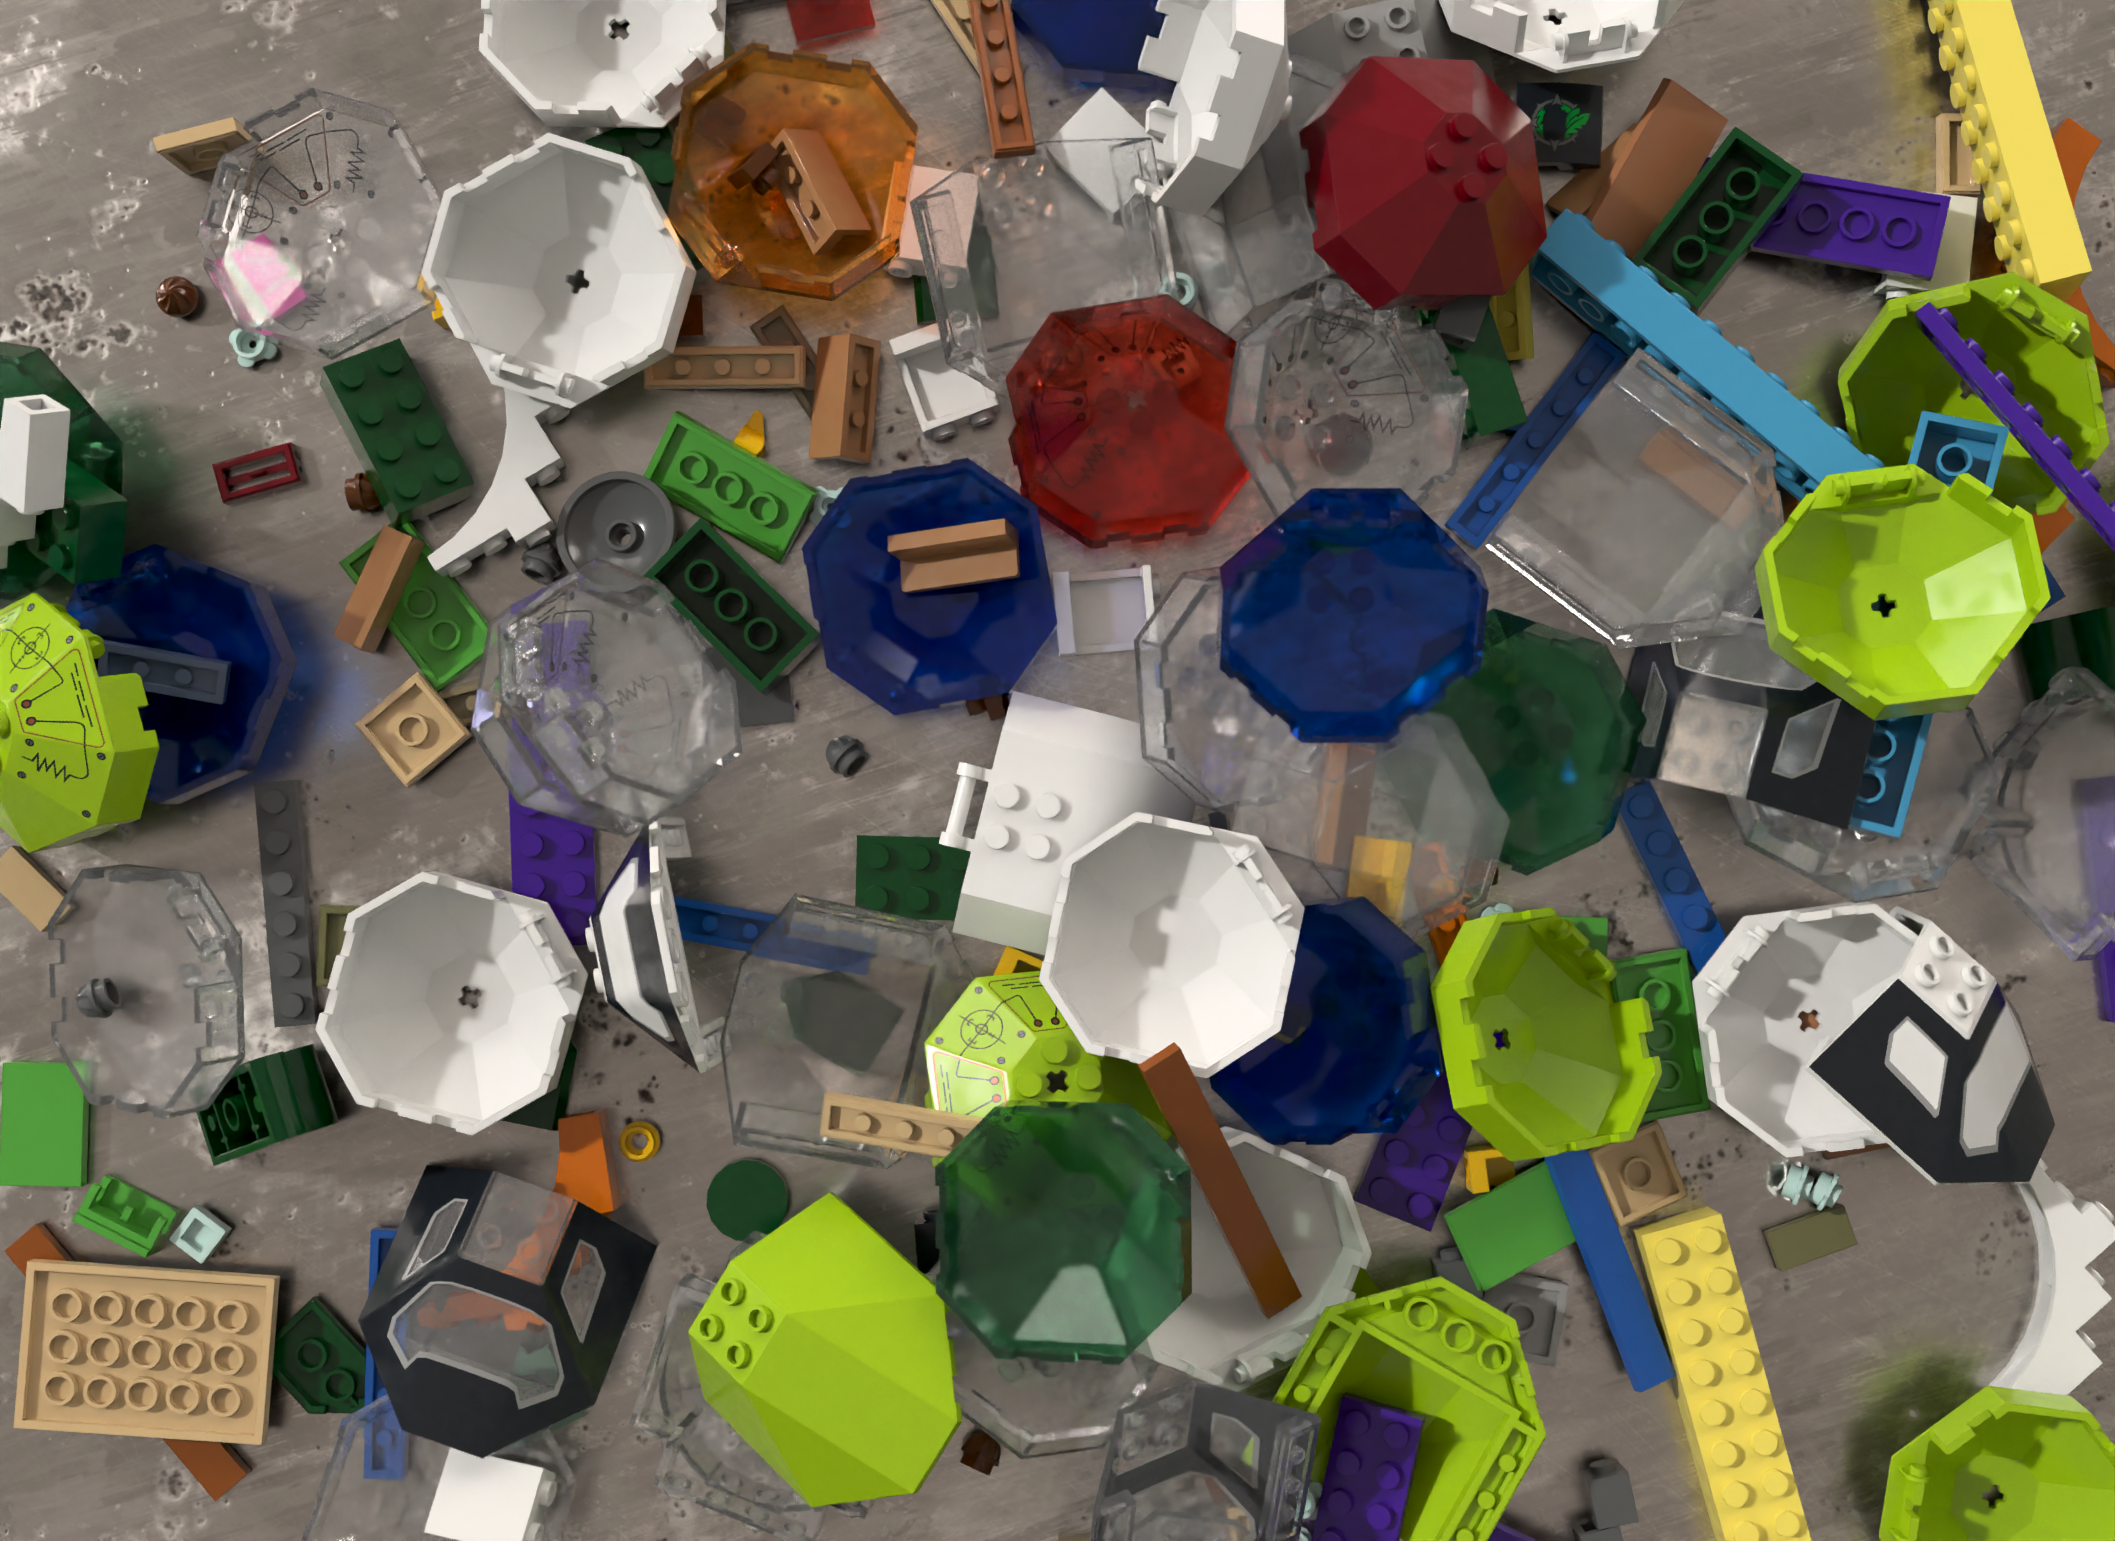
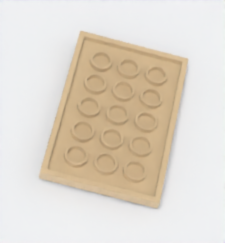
(146, 1351)

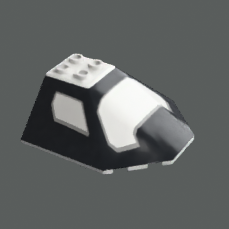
(643, 948)
(1942, 1068)

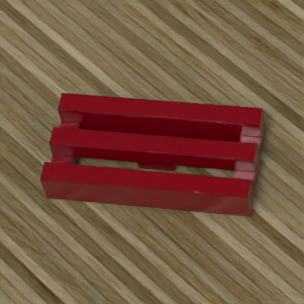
(292, 465)

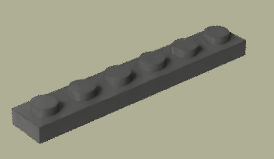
(287, 903)

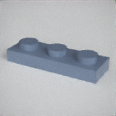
(168, 671)

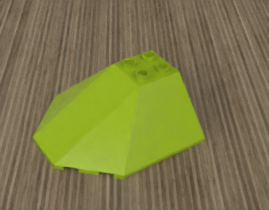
(831, 1358)
(1441, 1358)

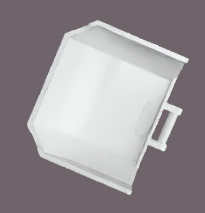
(1051, 790)

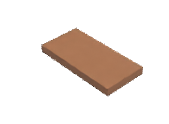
(1655, 166)

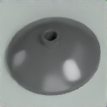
(606, 511)

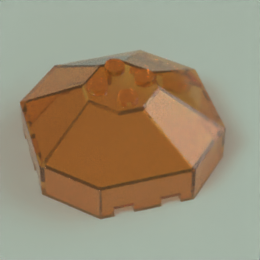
(755, 237)

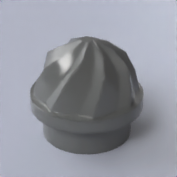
(542, 563)
(846, 755)
(98, 998)

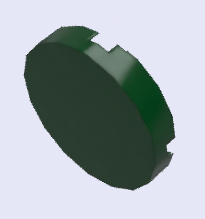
(747, 1198)

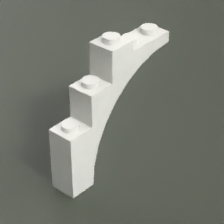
(31, 465)
(511, 503)
(2069, 1292)

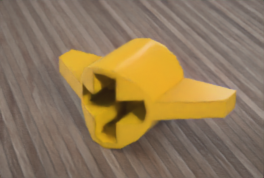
(752, 435)

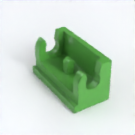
(126, 1216)

